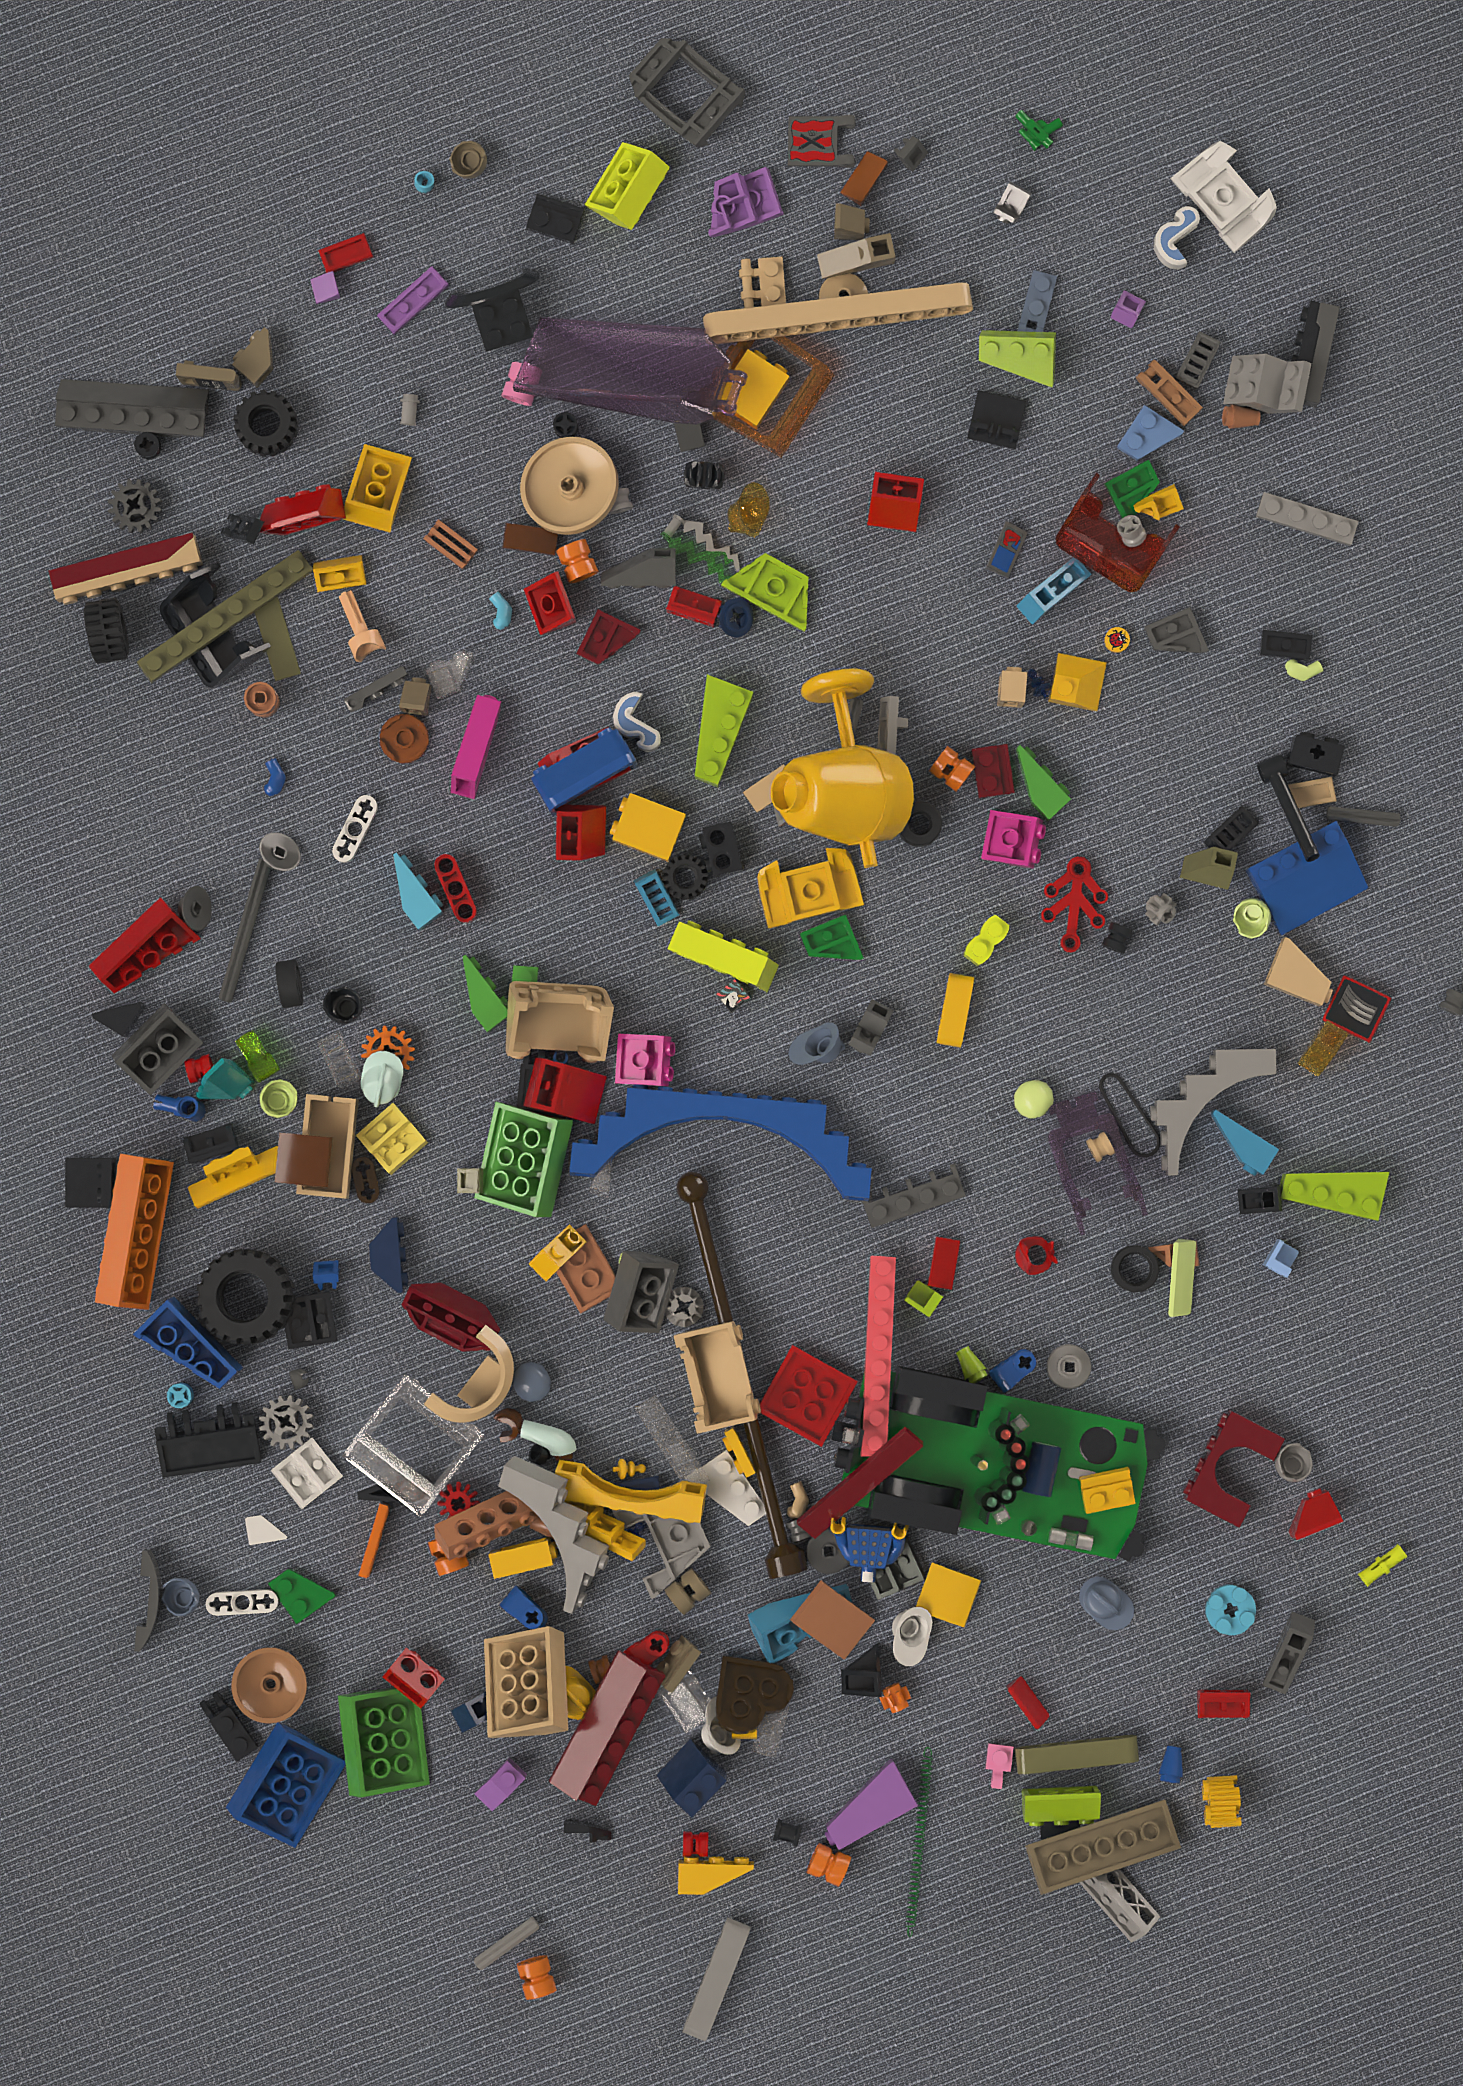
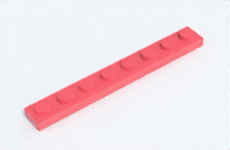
(878, 1353)

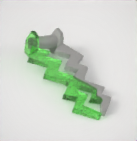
(708, 555)

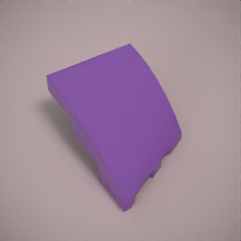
(743, 202)

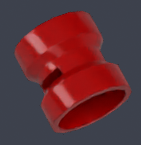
(198, 1068)
(701, 1844)

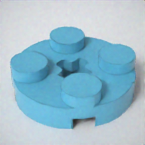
(1217, 1603)

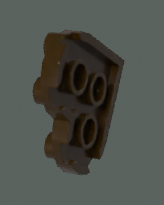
(749, 1692)

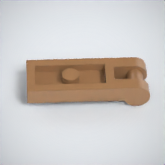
(1169, 393)

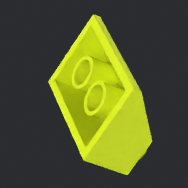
(627, 185)

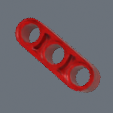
(451, 877)

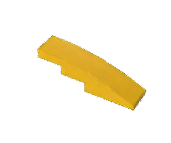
(611, 1532)

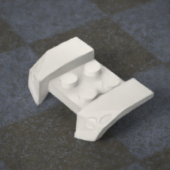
(1225, 196)

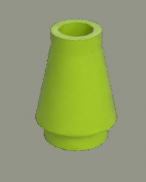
(971, 1366)

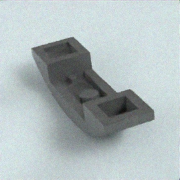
(150, 1569)

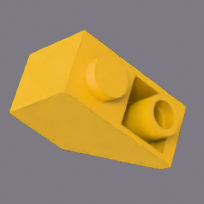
(557, 1252)

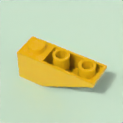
(702, 1876)

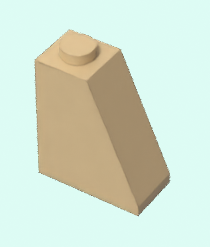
(1297, 975)

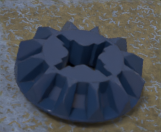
(743, 621)

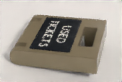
(207, 376)

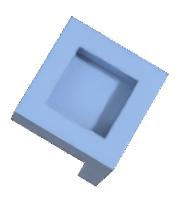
(1281, 1258)

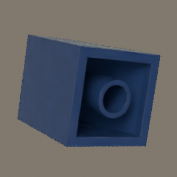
(692, 1777)

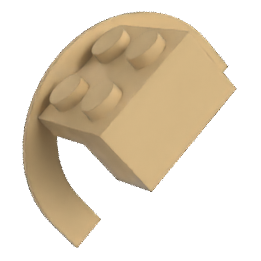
(486, 1386)

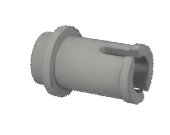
(409, 409)

